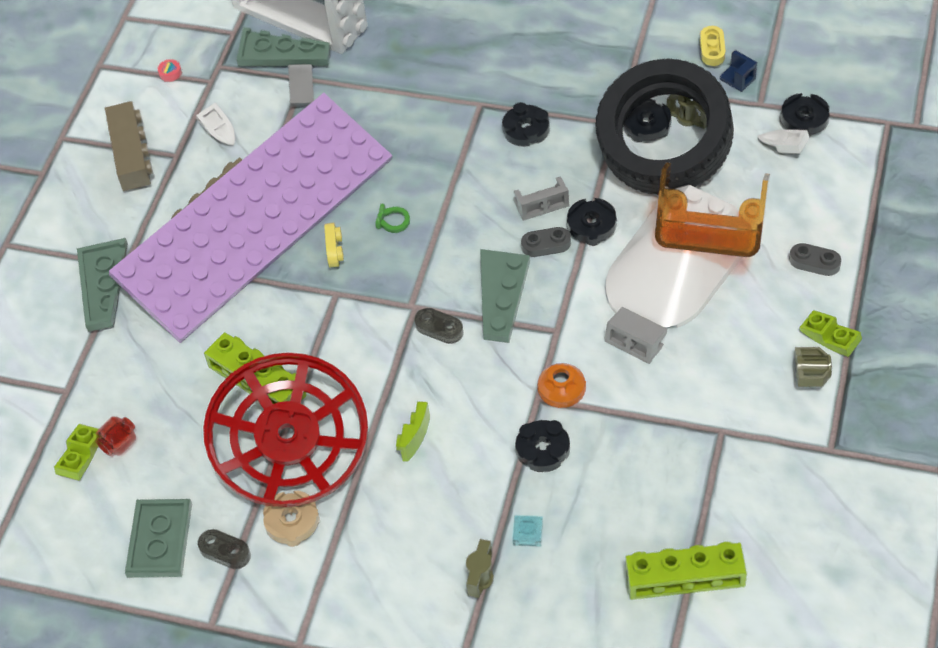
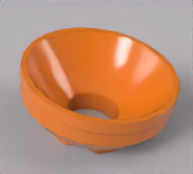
(561, 393)

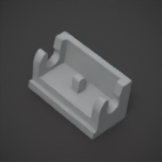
(542, 201)
(635, 335)

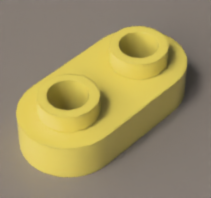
(712, 45)
(332, 237)

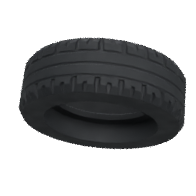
(657, 79)

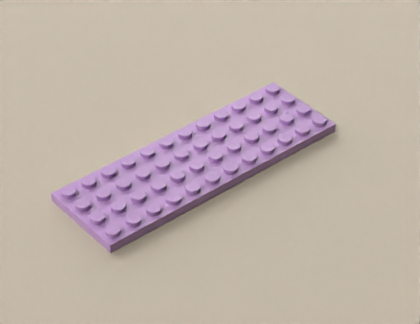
(250, 217)

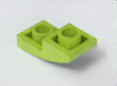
(827, 332)
(413, 433)
(79, 452)

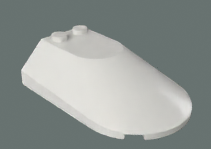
(668, 282)

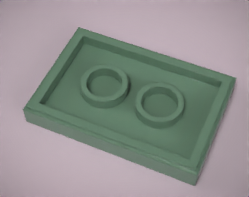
(158, 538)

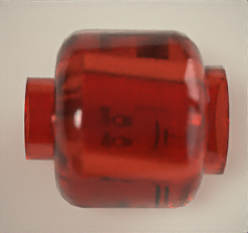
(116, 435)

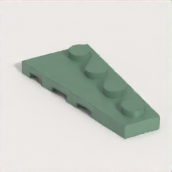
(272, 50)
(97, 287)
(502, 287)

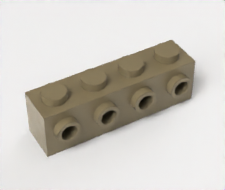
(128, 146)

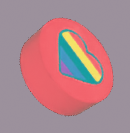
(169, 70)

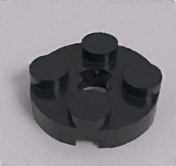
(815, 105)
(523, 114)
(652, 130)
(591, 232)
(542, 431)

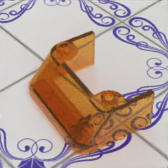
(709, 232)

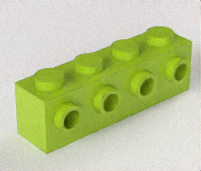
(230, 353)
(685, 570)

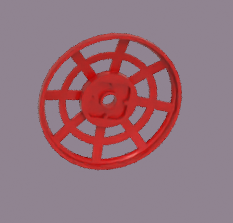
(285, 415)

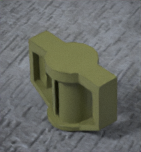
(687, 113)
(812, 366)
(479, 566)

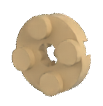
(294, 531)

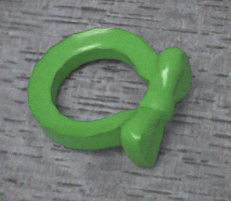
(383, 211)

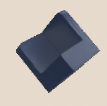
(740, 72)

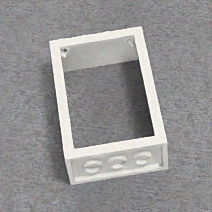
(334, 22)

